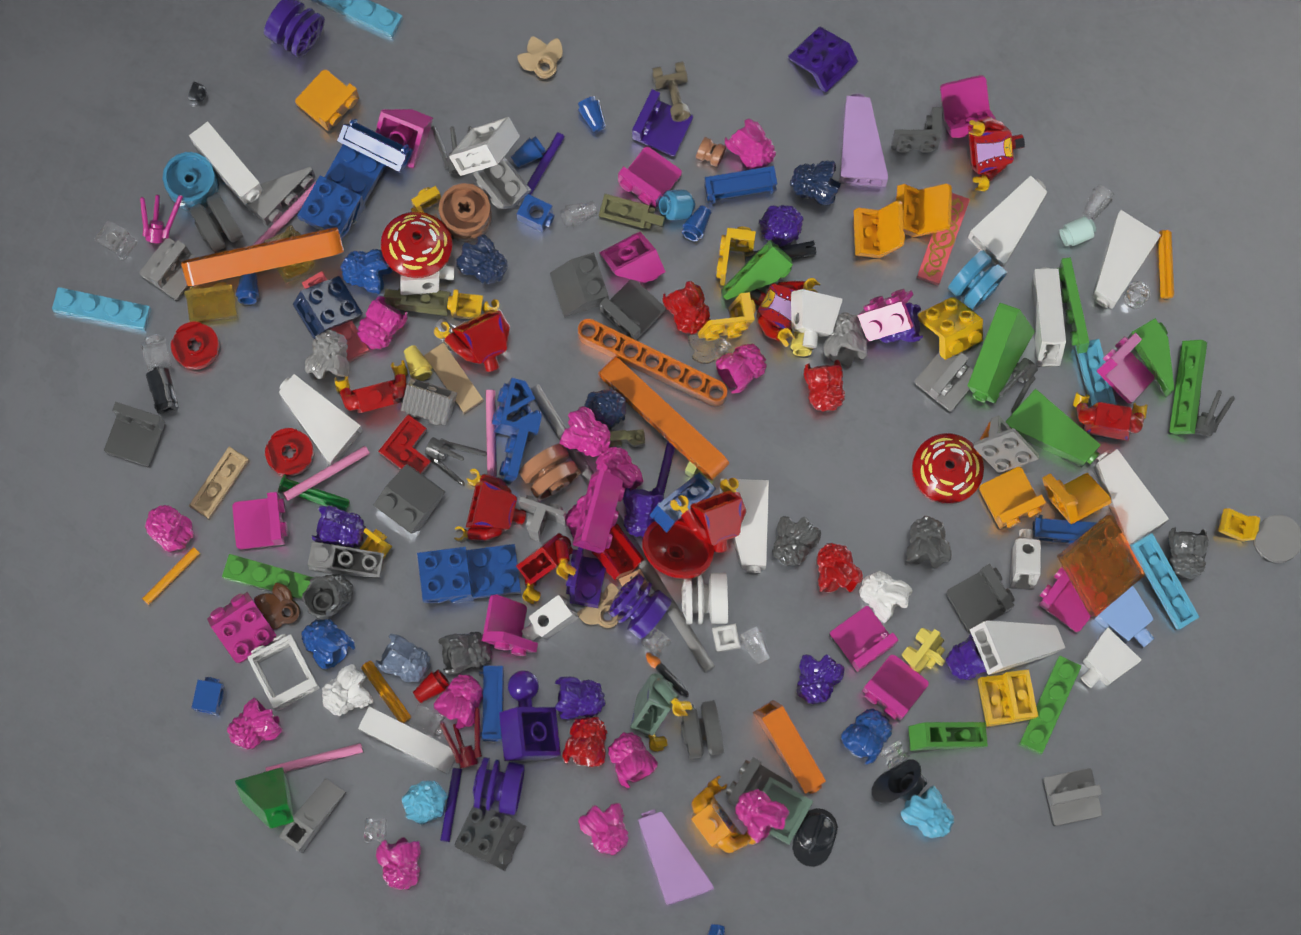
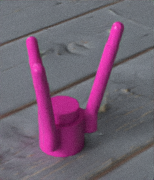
(156, 231)

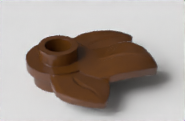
(273, 606)

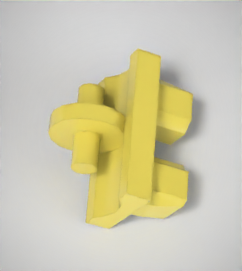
(929, 652)

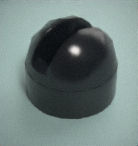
(197, 92)

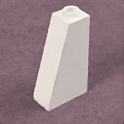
(226, 163)
(1006, 224)
(1124, 255)
(1048, 317)
(323, 422)
(1131, 503)
(752, 541)
(1013, 644)

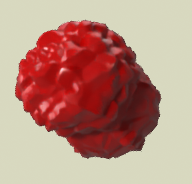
(688, 308)
(825, 386)
(837, 568)
(586, 742)

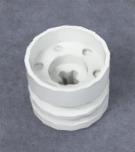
(706, 598)

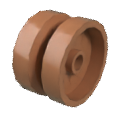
(454, 209)
(549, 471)

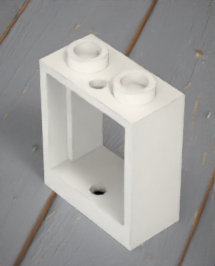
(484, 146)
(293, 694)

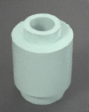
(1077, 231)

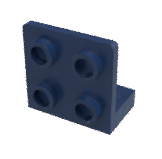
(326, 306)

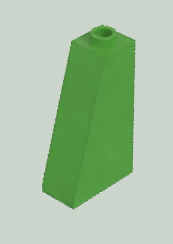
(1000, 352)
(1053, 430)

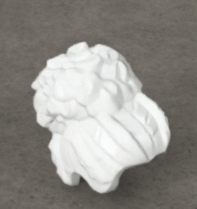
(884, 594)
(346, 691)

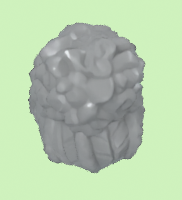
(846, 340)
(328, 355)

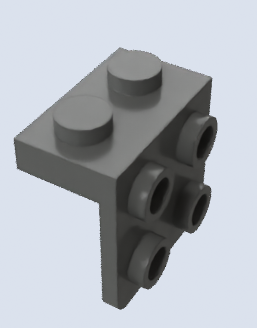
(981, 597)
(753, 777)
(490, 836)

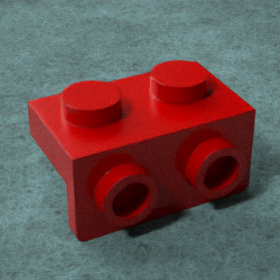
(621, 556)

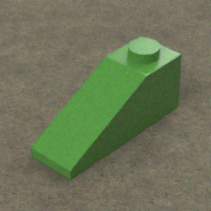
(761, 270)
(1155, 353)
(947, 735)

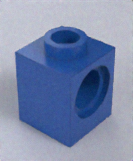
(531, 204)
(208, 696)

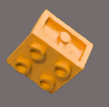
(1076, 497)

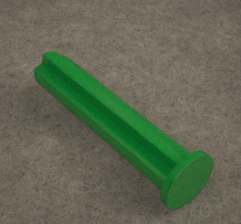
(315, 495)

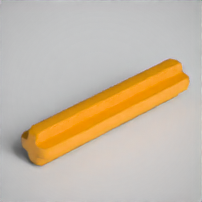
(1166, 264)
(385, 692)

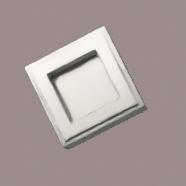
(726, 638)

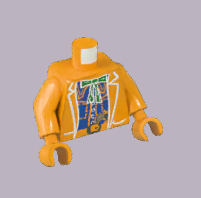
(714, 821)

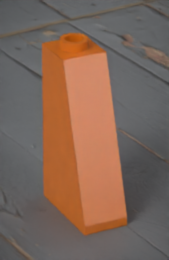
(790, 746)

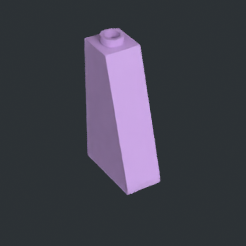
(861, 147)
(673, 863)

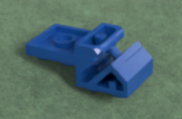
(341, 194)
(514, 398)
(468, 574)

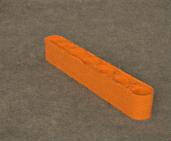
(262, 256)
(660, 371)
(664, 418)

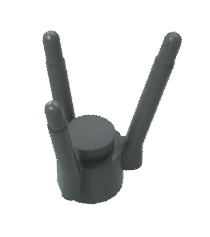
(447, 161)
(1023, 372)
(1206, 422)
(440, 449)

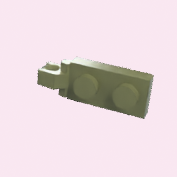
(629, 212)
(428, 303)
(632, 437)

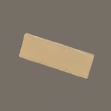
(453, 377)
(219, 483)

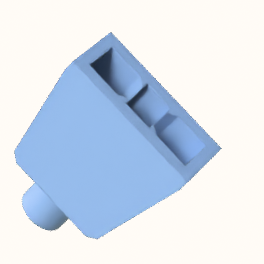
(1127, 618)

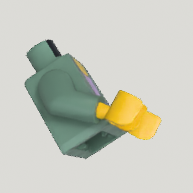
(652, 707)

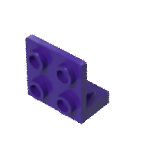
(825, 57)
(657, 129)
(588, 580)

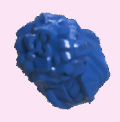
(365, 270)
(326, 642)
(867, 734)

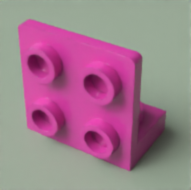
(863, 638)

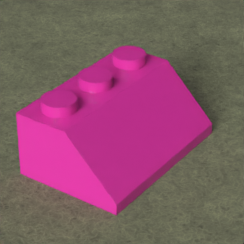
(599, 512)

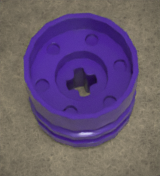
(294, 26)
(643, 609)
(499, 786)

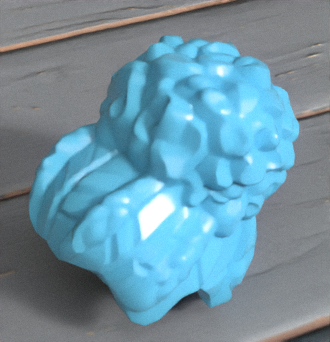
(424, 802)
(929, 813)

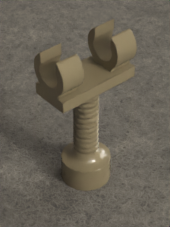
(679, 110)

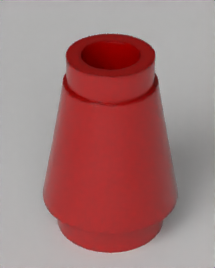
(431, 686)

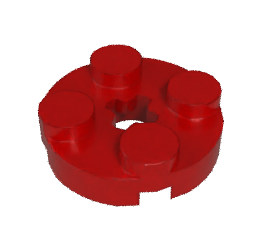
(183, 340)
(277, 446)

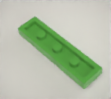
(1074, 314)
(1188, 387)
(264, 575)
(1050, 704)

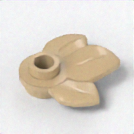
(541, 54)
(595, 615)

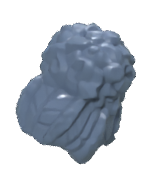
(404, 660)

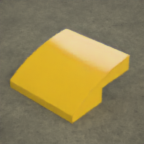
(1007, 698)

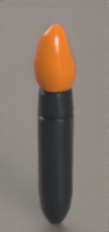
(656, 663)

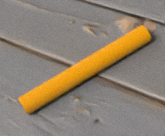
(171, 575)

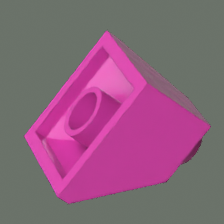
(405, 127)
(634, 259)

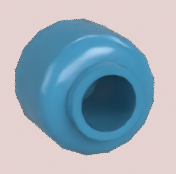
(676, 204)

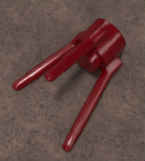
(465, 755)

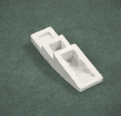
(407, 740)

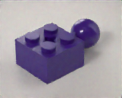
(527, 730)

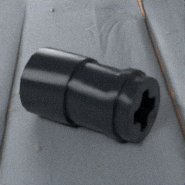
(161, 386)

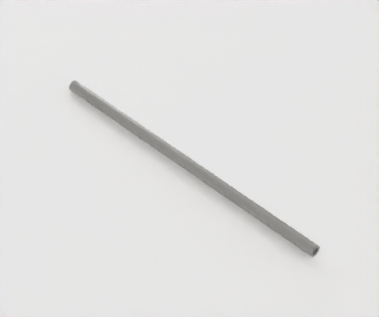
(646, 568)

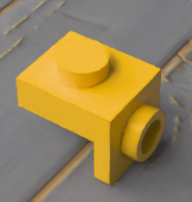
(426, 198)
(465, 305)
(1239, 525)
(376, 542)

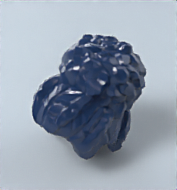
(816, 182)
(482, 261)
(607, 407)

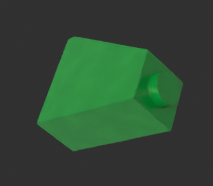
(267, 797)

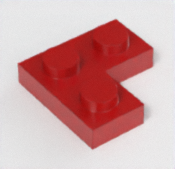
(400, 445)

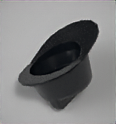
(899, 782)
(815, 837)

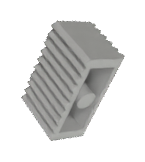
(428, 402)

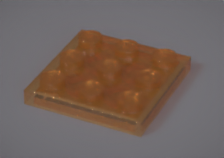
(1101, 565)

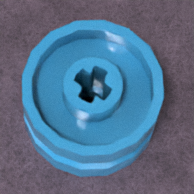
(187, 168)
(980, 283)

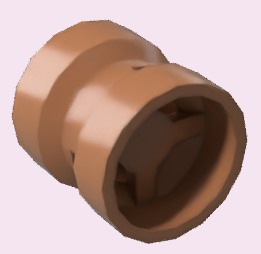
(711, 152)

